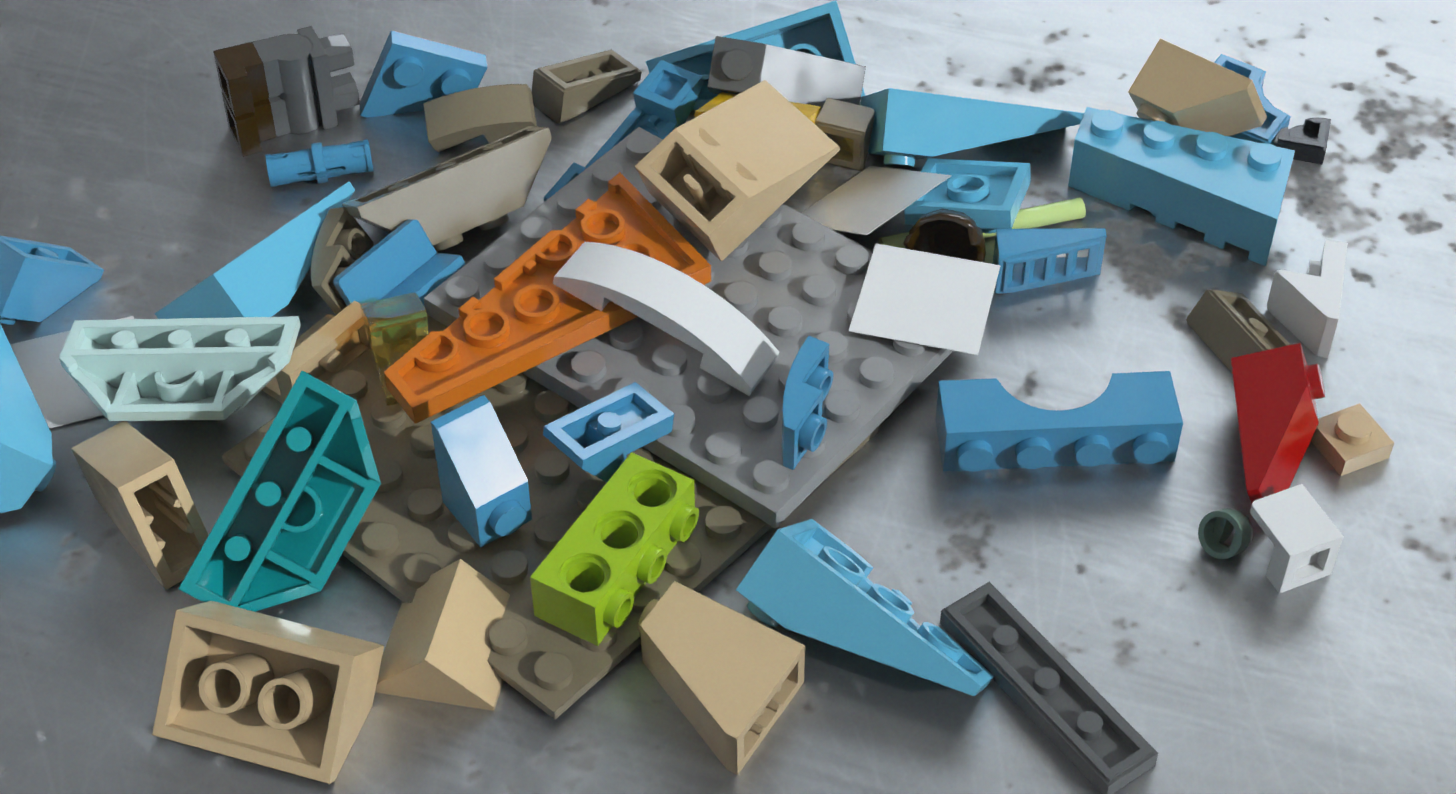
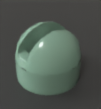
(1217, 528)

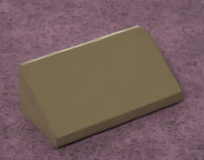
(1232, 326)

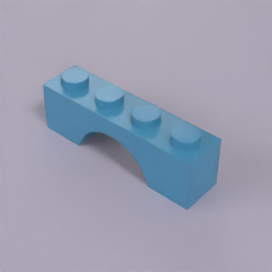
(990, 429)

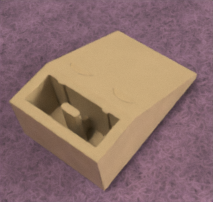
(735, 166)

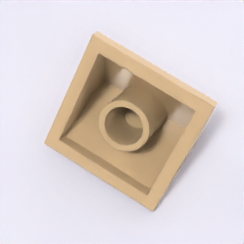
(444, 641)

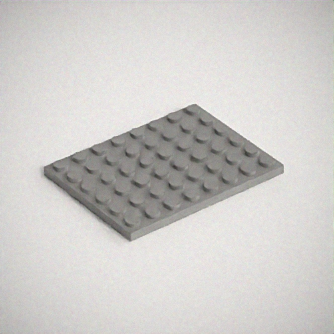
(789, 282)

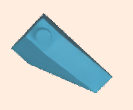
(811, 31)
(929, 125)
(263, 276)
(24, 435)
(823, 592)

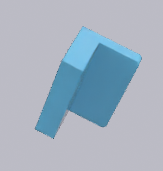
(397, 266)

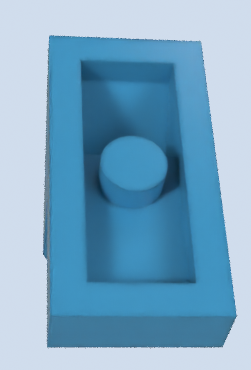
(609, 429)

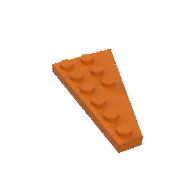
(529, 316)

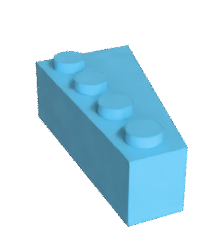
(1184, 177)

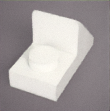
(1311, 301)

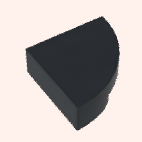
(1306, 139)

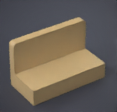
(323, 350)

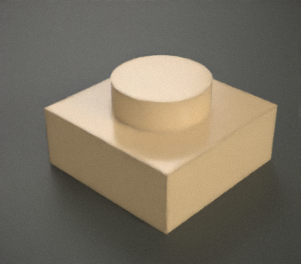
(1351, 439)

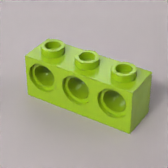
(614, 549)

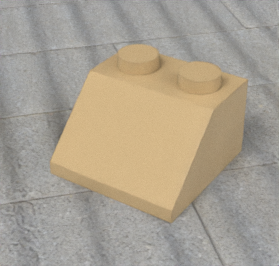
(1195, 93)

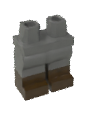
(284, 86)

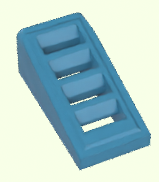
(1031, 260)

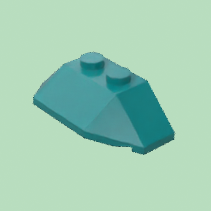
(290, 505)

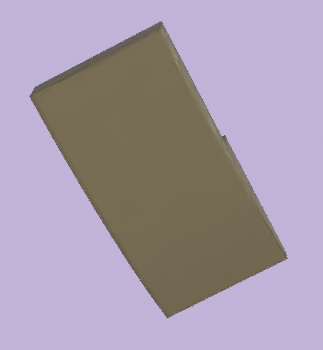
(478, 111)
(336, 248)

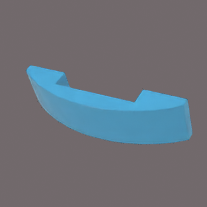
(661, 106)

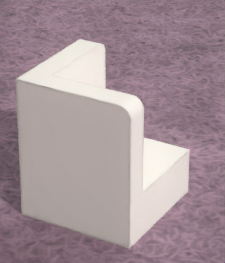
(1301, 535)

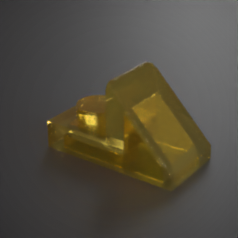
(393, 329)

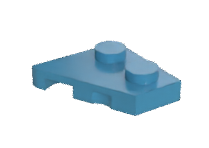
(418, 72)

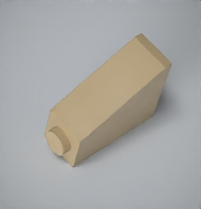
(144, 499)
(720, 670)

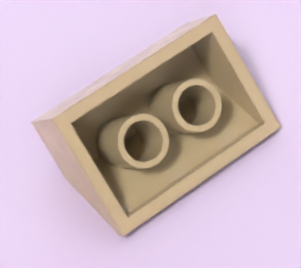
(266, 689)

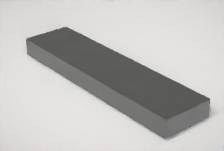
(1049, 689)

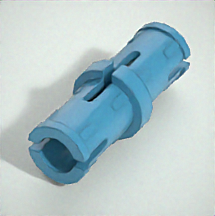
(319, 163)

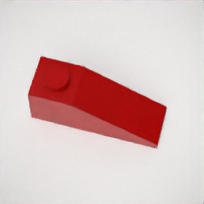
(1275, 415)

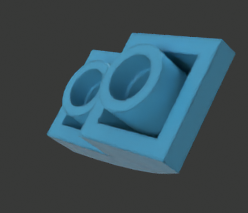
(803, 401)

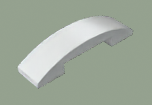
(674, 303)

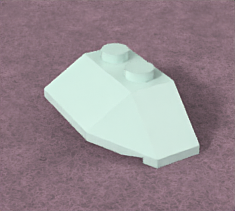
(177, 364)

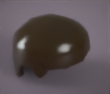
(947, 234)

